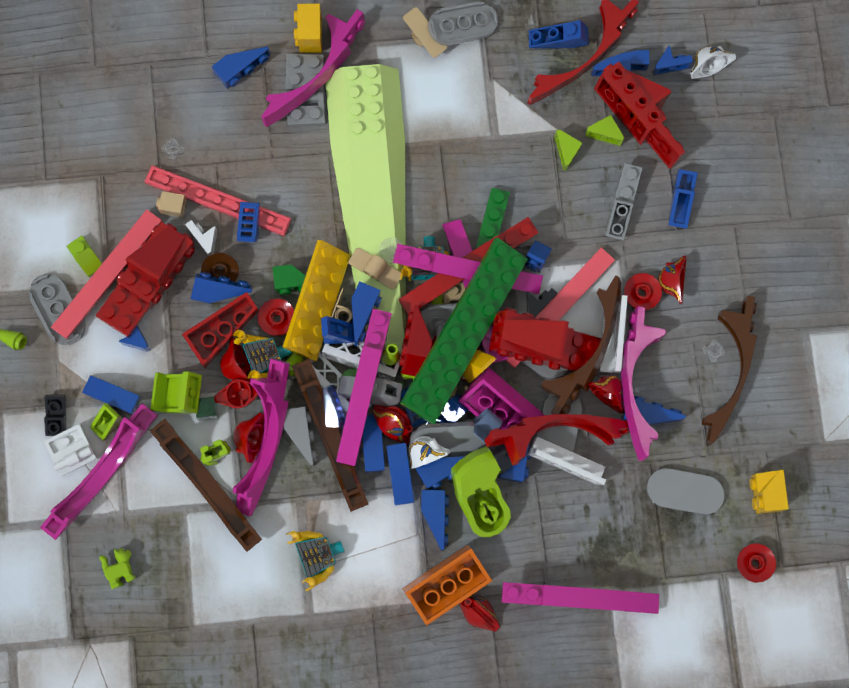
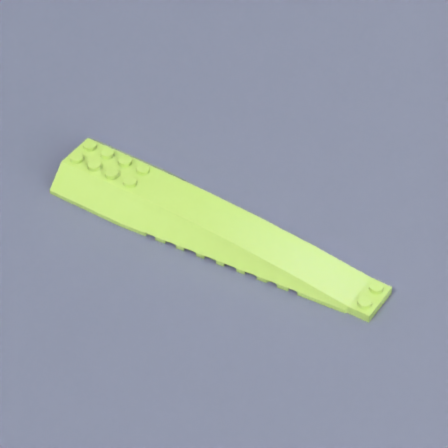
(370, 171)

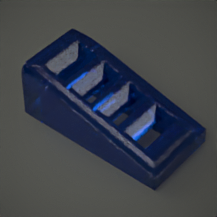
(333, 410)

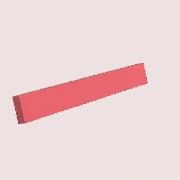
(214, 199)
(105, 275)
(573, 290)

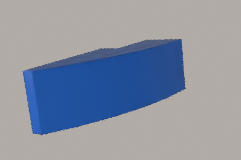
(630, 60)
(682, 198)
(111, 395)
(373, 446)
(400, 474)

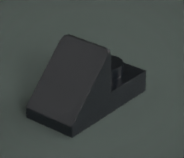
(534, 306)

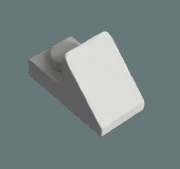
(206, 240)

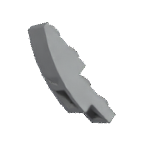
(623, 201)

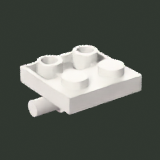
(70, 450)

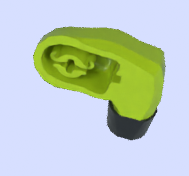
(479, 492)

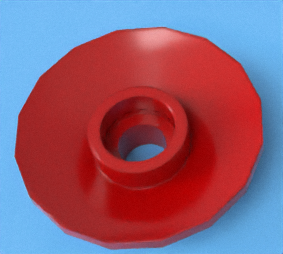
(649, 285)
(269, 311)
(765, 559)

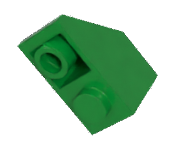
(287, 279)

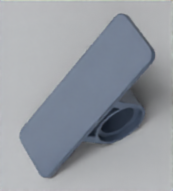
(485, 423)

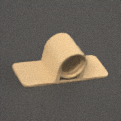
(420, 34)
(375, 268)
(338, 310)

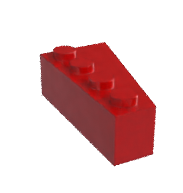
(217, 330)

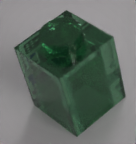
(207, 409)

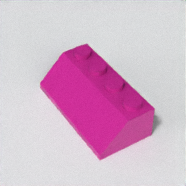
(493, 392)

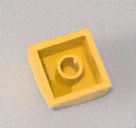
(309, 28)
(769, 492)

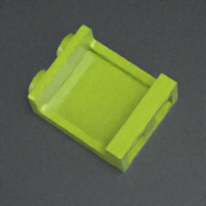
(176, 393)

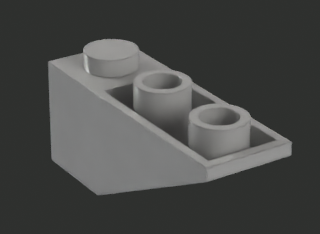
(384, 392)
(298, 429)

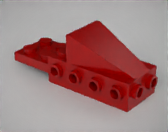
(643, 100)
(146, 278)
(541, 341)

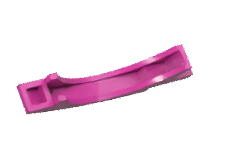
(341, 37)
(460, 247)
(456, 266)
(637, 340)
(363, 387)
(272, 393)
(121, 447)
(580, 598)

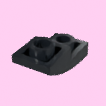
(55, 414)

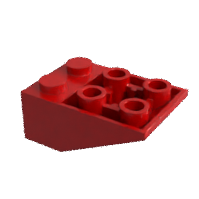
(415, 345)

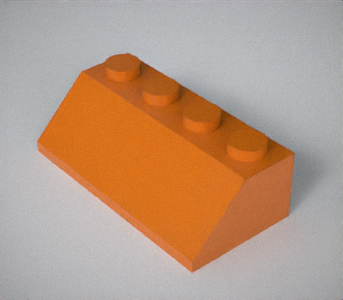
(447, 584)

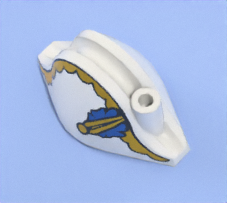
(710, 61)
(424, 451)

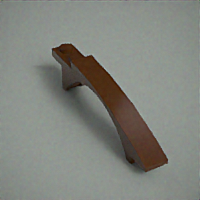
(740, 327)
(569, 386)
(330, 436)
(206, 485)

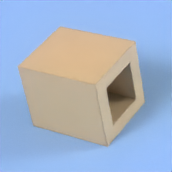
(171, 204)

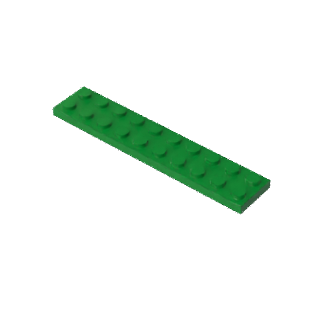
(464, 331)

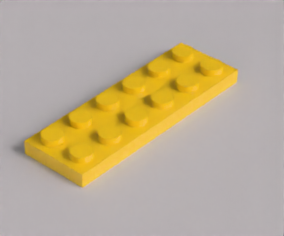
(316, 300)

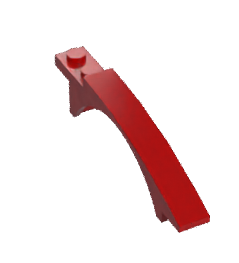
(613, 23)
(441, 283)
(518, 436)

